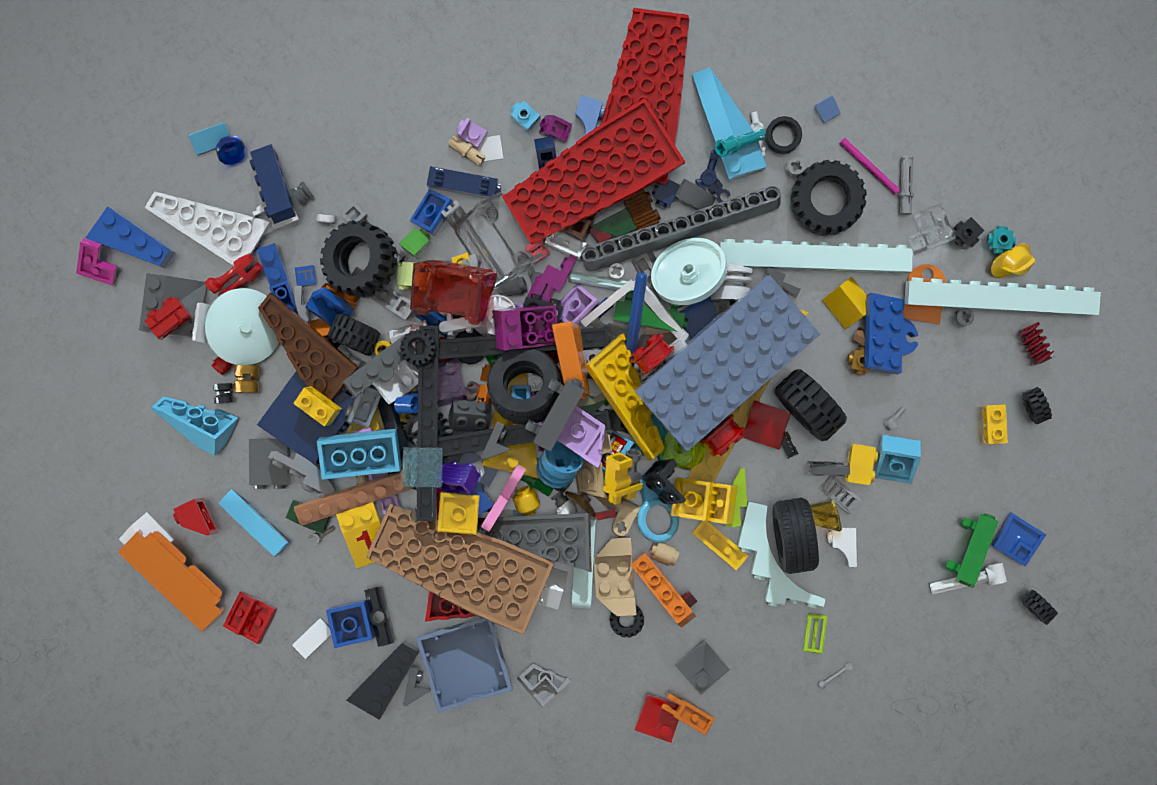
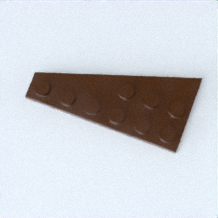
(310, 353)

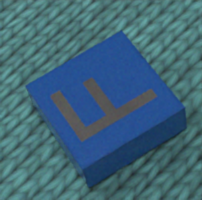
(305, 275)

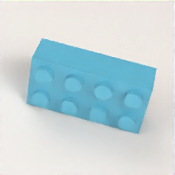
(359, 454)

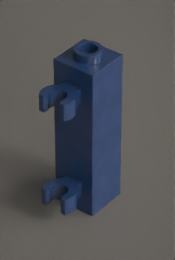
(462, 182)

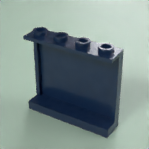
(297, 428)

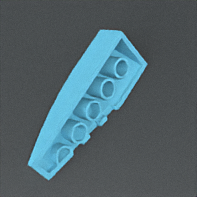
(726, 121)

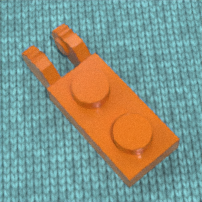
(690, 715)

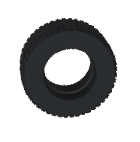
(515, 363)
(795, 535)

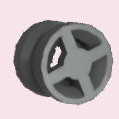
(302, 193)

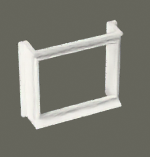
(654, 304)

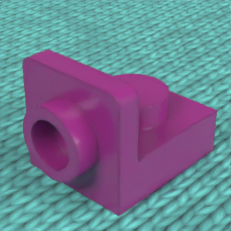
(555, 127)

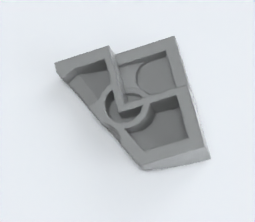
(542, 684)

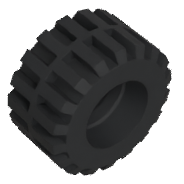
(354, 334)

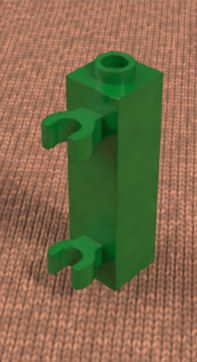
(649, 317)
(976, 551)

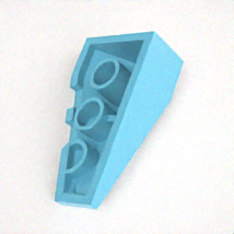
(201, 426)

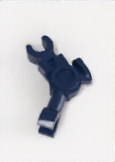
(710, 180)

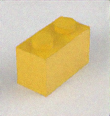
(861, 464)

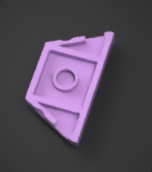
(583, 436)

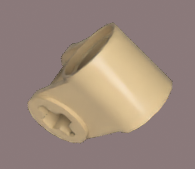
(626, 515)

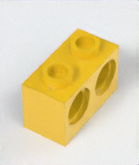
(317, 406)
(994, 424)

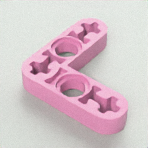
(503, 498)

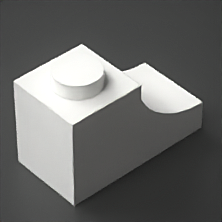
(846, 543)

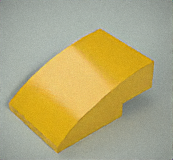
(705, 501)

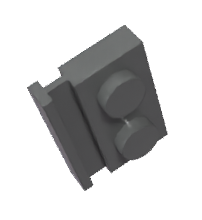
(828, 468)

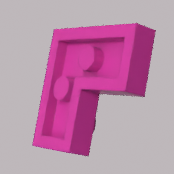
(90, 265)

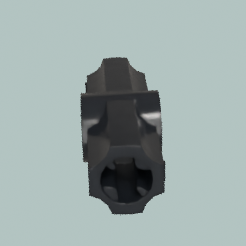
(381, 629)

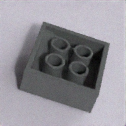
(162, 287)

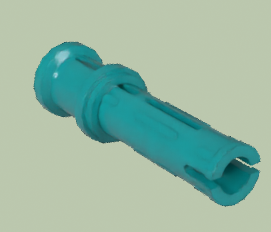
(734, 143)

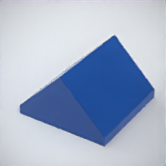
(428, 214)

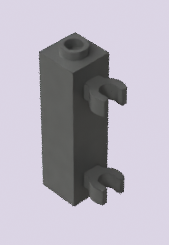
(559, 413)

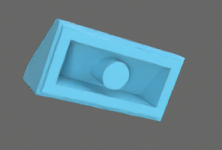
(208, 138)

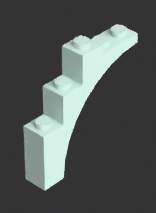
(779, 586)

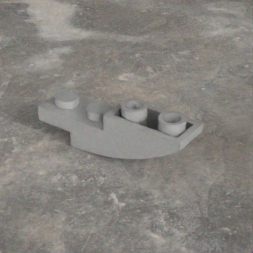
(310, 474)

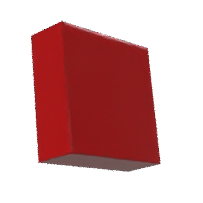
(605, 514)

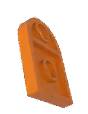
(924, 313)

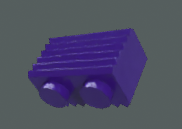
(459, 478)

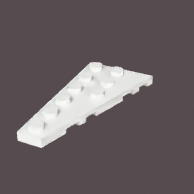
(217, 229)

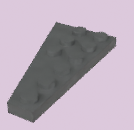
(553, 537)

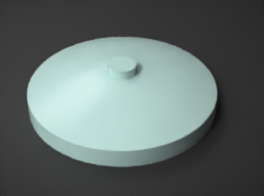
(689, 271)
(238, 329)

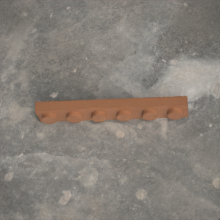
(350, 498)

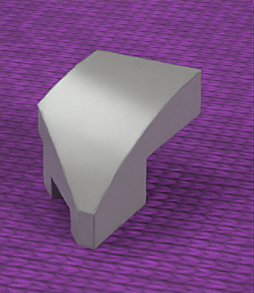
(299, 296)

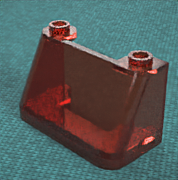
(452, 289)

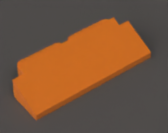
(165, 569)

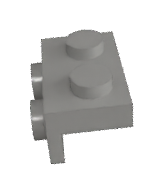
(363, 407)

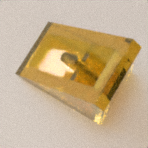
(826, 515)

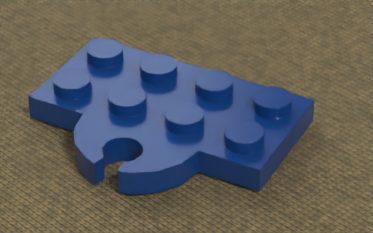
(887, 334)

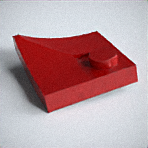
(657, 721)

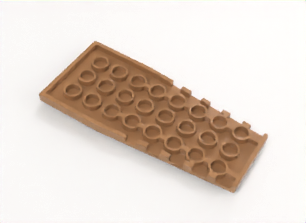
(465, 569)

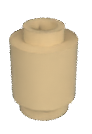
(664, 554)

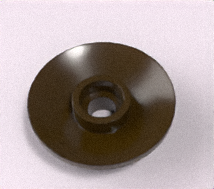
(582, 501)

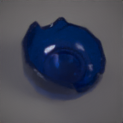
(230, 150)

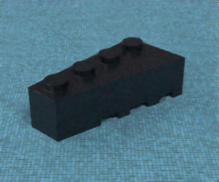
(380, 687)

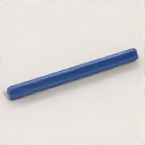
(636, 312)

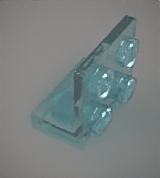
(422, 467)

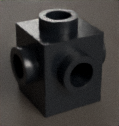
(972, 229)

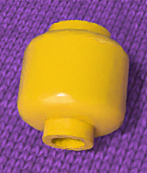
(526, 500)

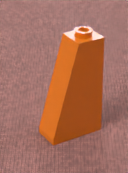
(571, 353)

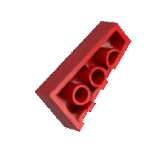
(443, 610)

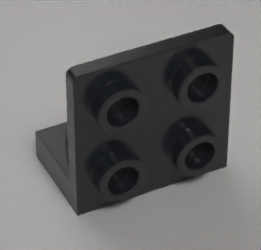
(657, 481)

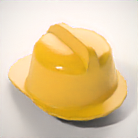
(1014, 261)

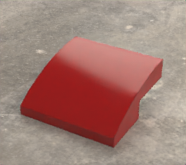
(766, 425)
(249, 617)

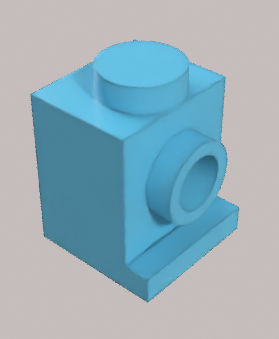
(525, 122)

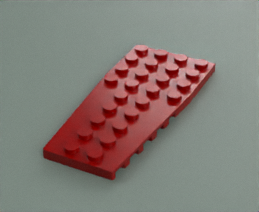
(652, 68)
(595, 173)

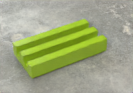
(814, 636)

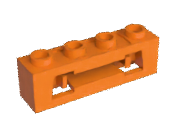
(663, 590)

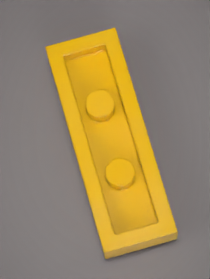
(720, 544)

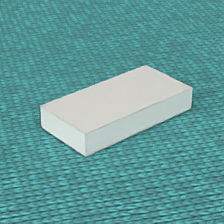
(312, 638)

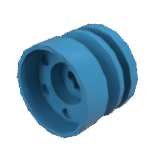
(558, 466)

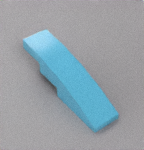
(253, 523)

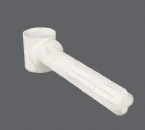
(992, 574)

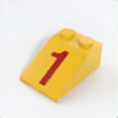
(359, 530)

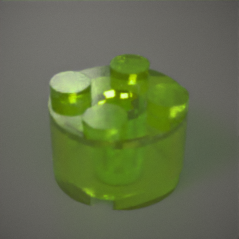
(686, 459)

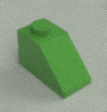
(416, 242)

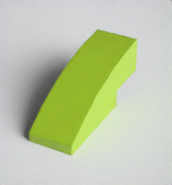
(741, 497)

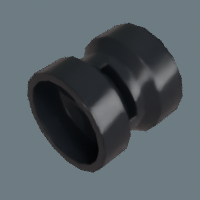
(223, 393)

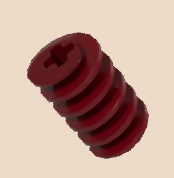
(1036, 343)

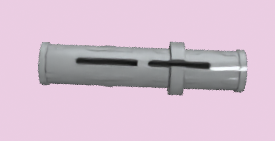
(906, 185)

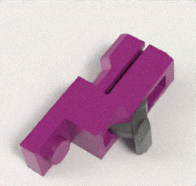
(551, 280)

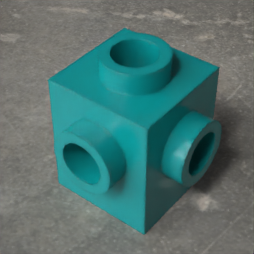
(994, 242)

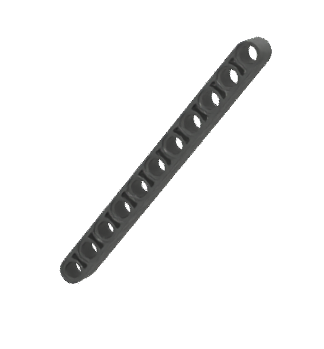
(688, 221)

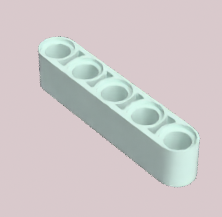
(583, 579)

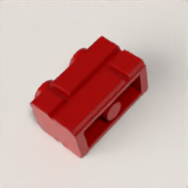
(167, 318)

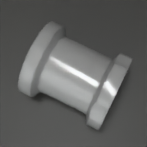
(789, 167)

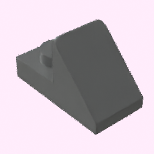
(492, 448)
(412, 691)

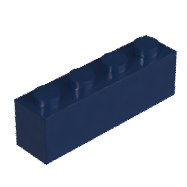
(272, 183)

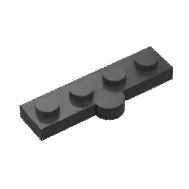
(376, 369)

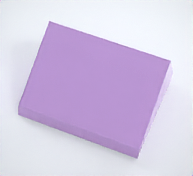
(577, 304)

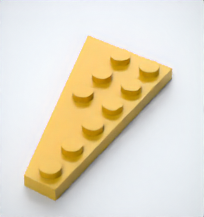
(617, 381)
(521, 454)

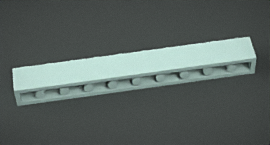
(818, 257)
(1001, 297)

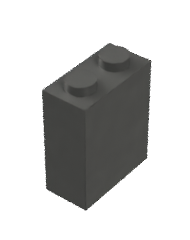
(261, 469)

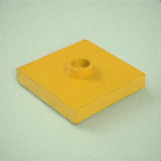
(458, 513)

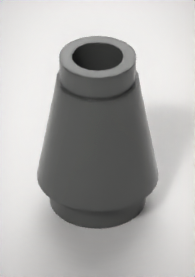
(515, 286)

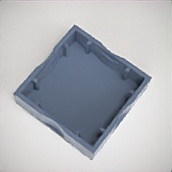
(464, 663)

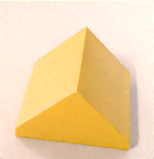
(847, 303)

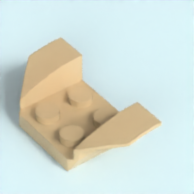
(591, 480)
(615, 577)

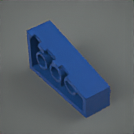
(122, 235)

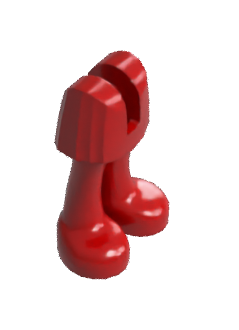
(250, 275)

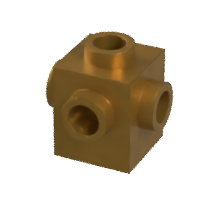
(854, 363)

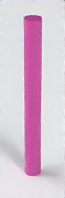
(870, 166)

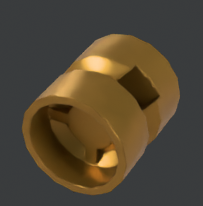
(246, 386)

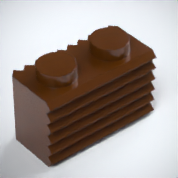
(640, 210)

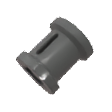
(970, 317)

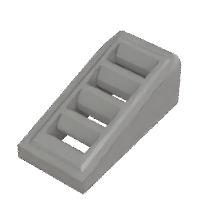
(851, 494)

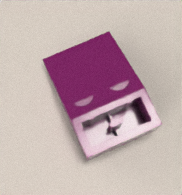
(524, 327)

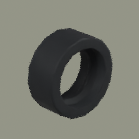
(788, 121)

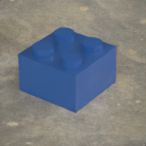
(350, 624)

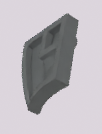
(702, 667)

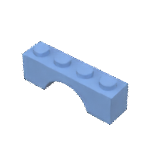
(589, 112)

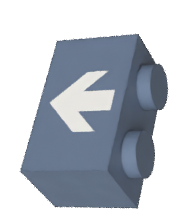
(486, 474)

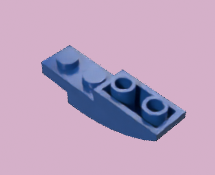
(277, 275)

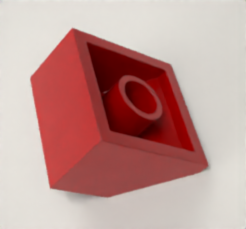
(195, 517)

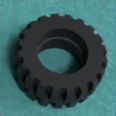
(837, 173)
(337, 252)
(811, 405)

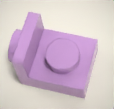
(471, 132)

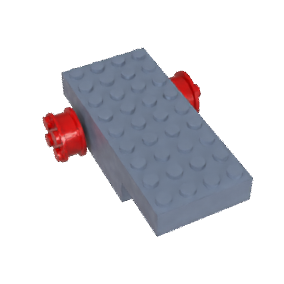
(722, 366)

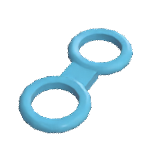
(651, 499)

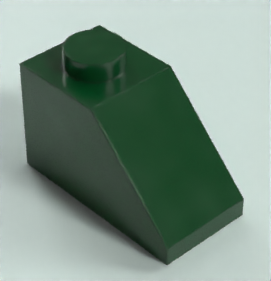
(616, 224)

